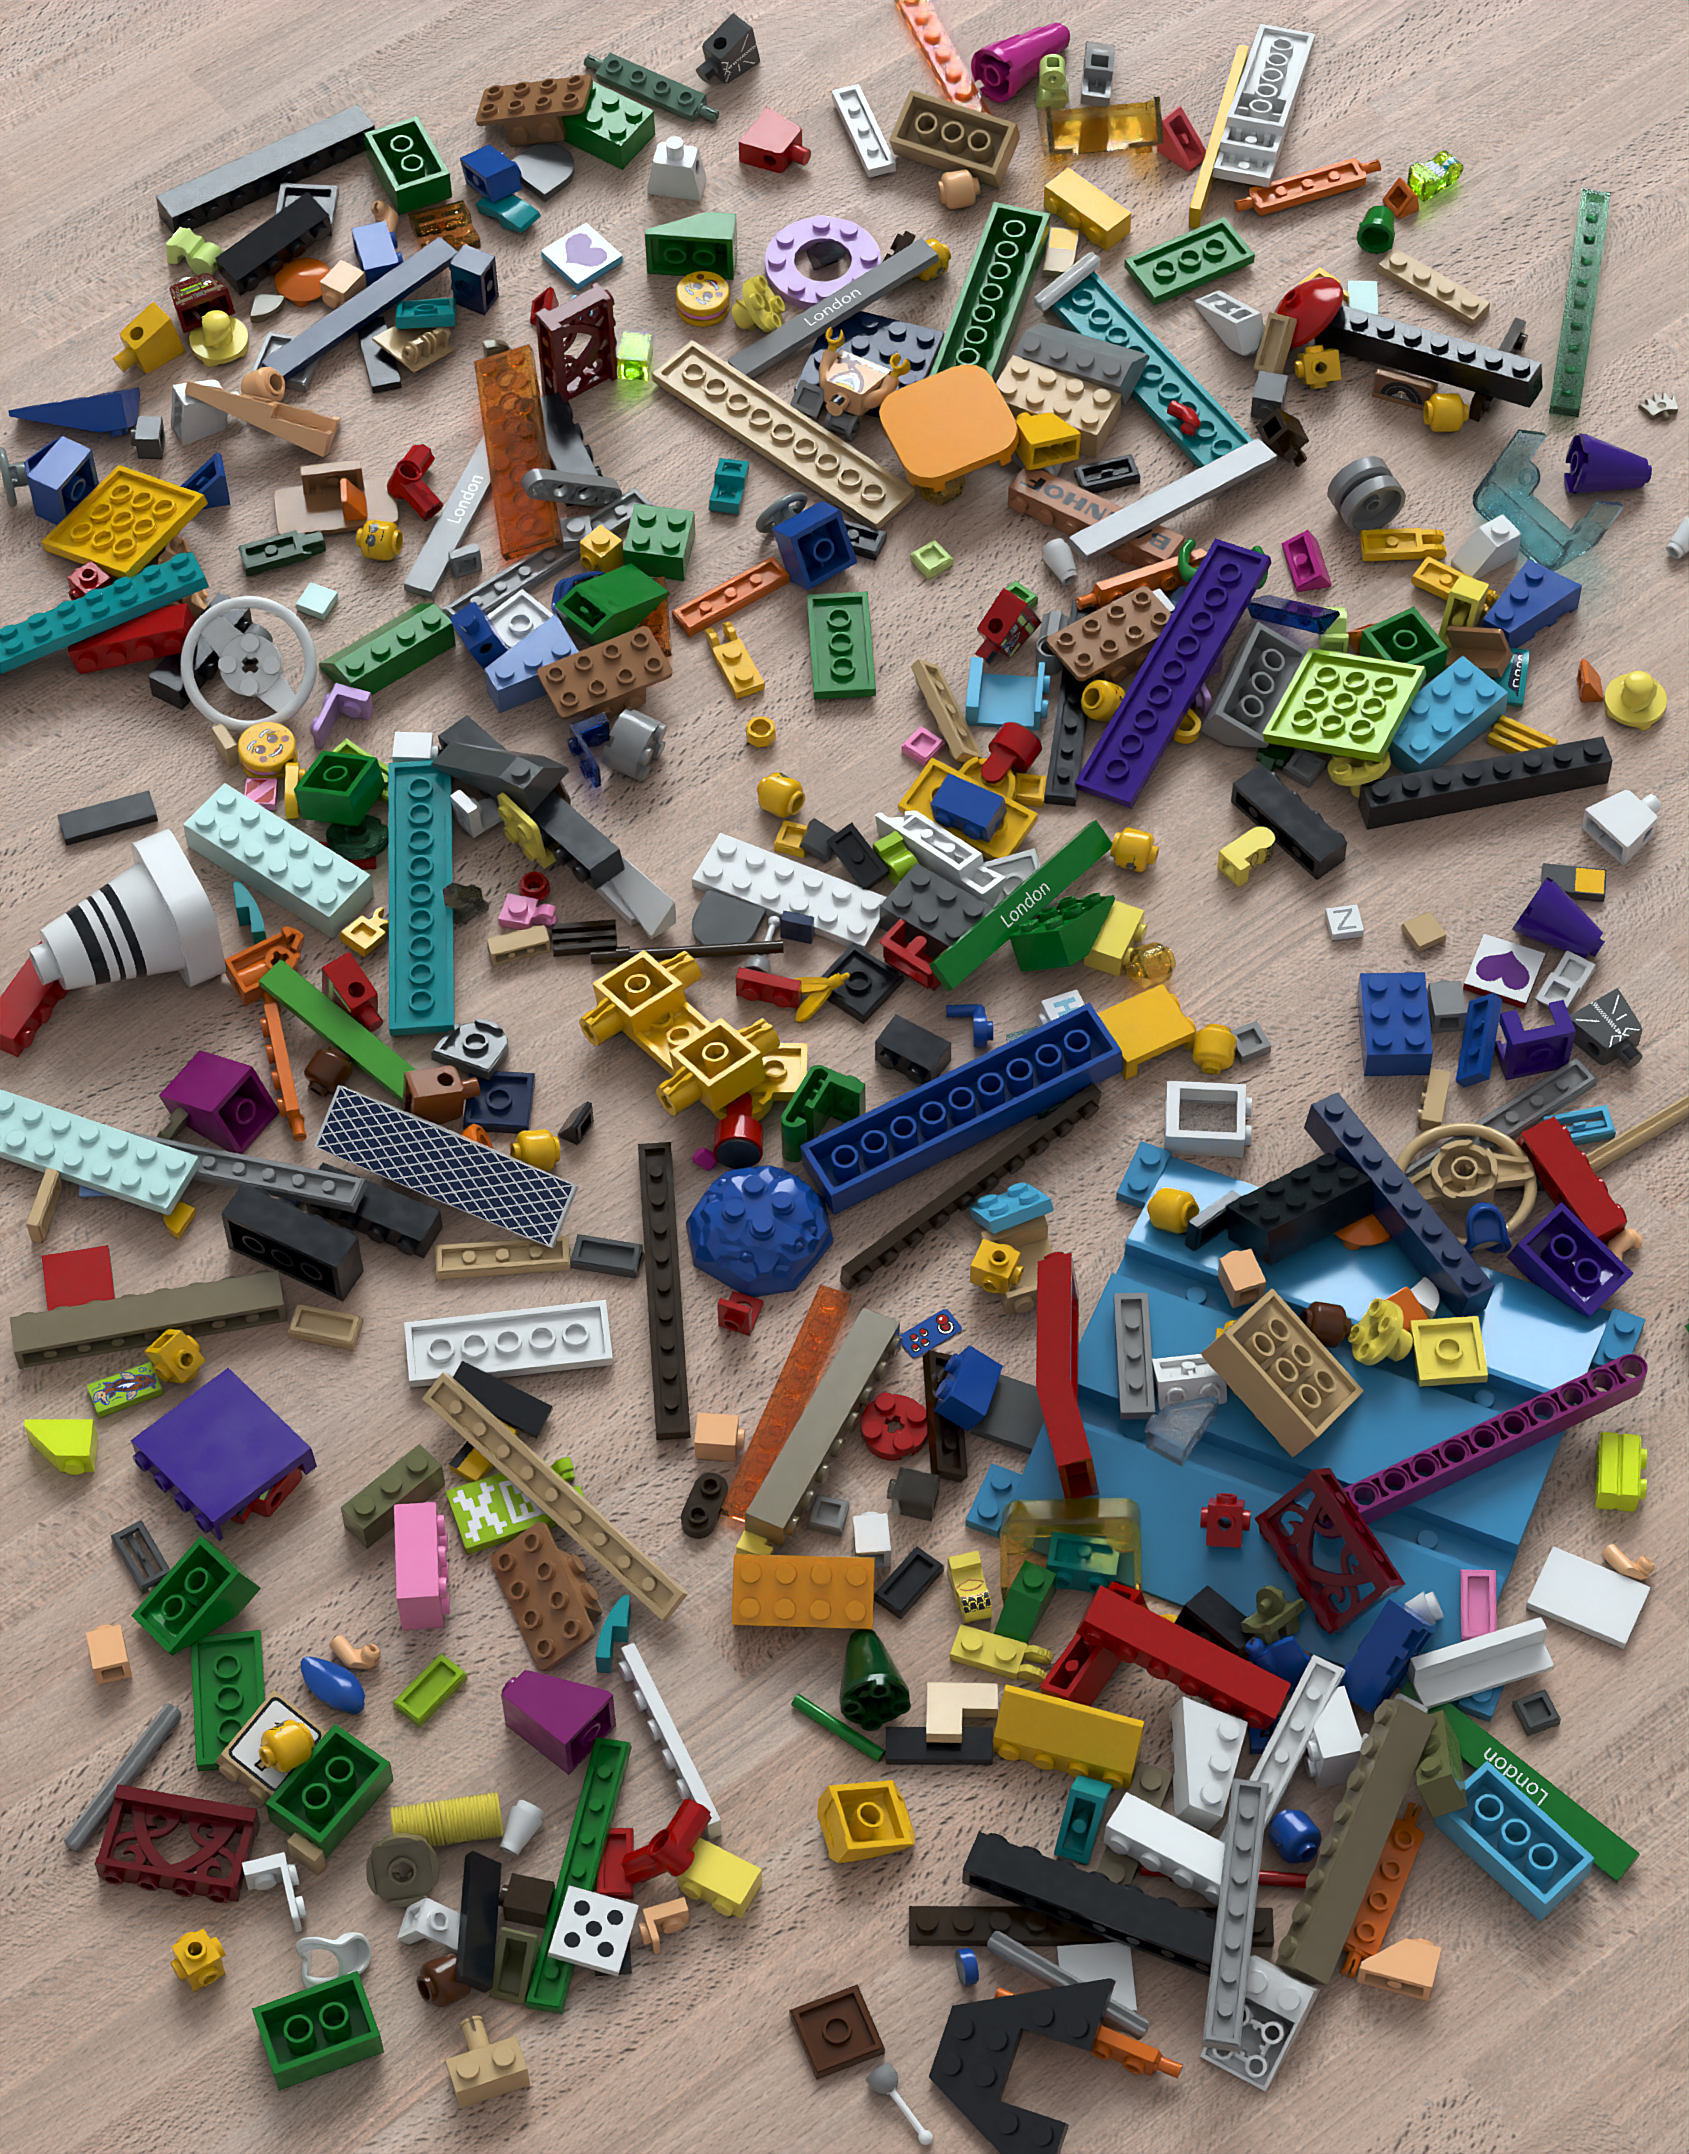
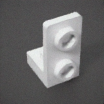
(473, 815)
(269, 1871)
(430, 1921)

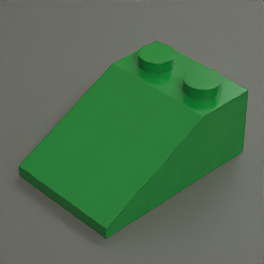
(693, 245)
(195, 1597)

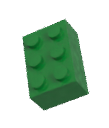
(610, 127)
(408, 165)
(330, 1790)
(318, 2030)

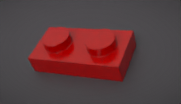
(768, 988)

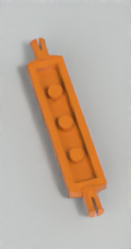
(1307, 186)
(1155, 576)
(282, 1077)
(1383, 1890)
(1132, 2054)

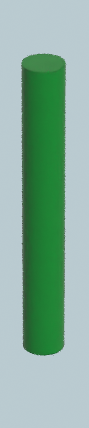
(838, 1728)

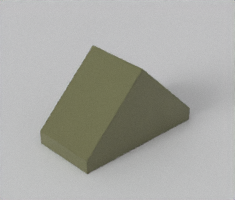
(514, 1965)

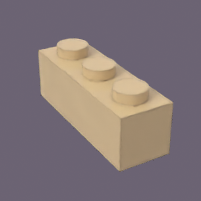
(518, 945)
(1433, 1099)

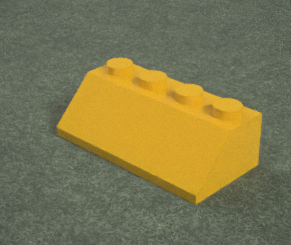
(1068, 1737)

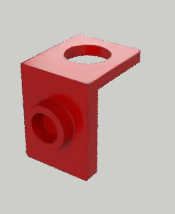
(737, 1316)

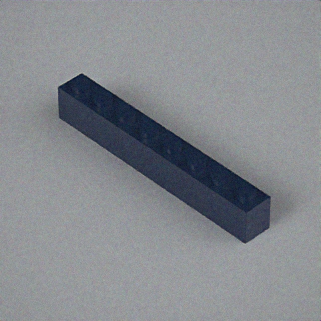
(1402, 1208)

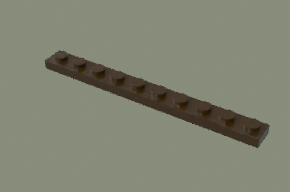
(963, 1193)
(664, 1291)
(1030, 1928)

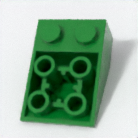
(610, 604)
(1061, 933)

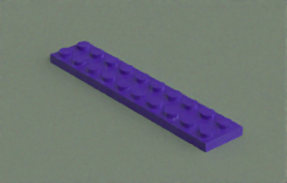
(1173, 673)

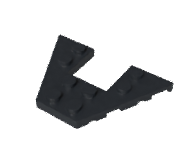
(982, 2046)

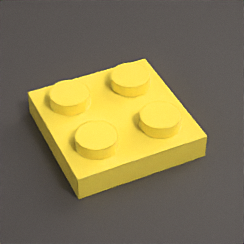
(1448, 1351)

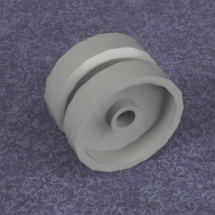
(1366, 494)

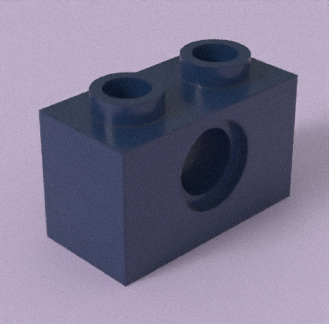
(474, 279)

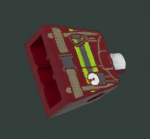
(197, 297)

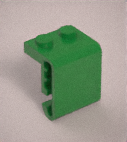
(818, 1098)

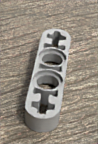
(542, 483)

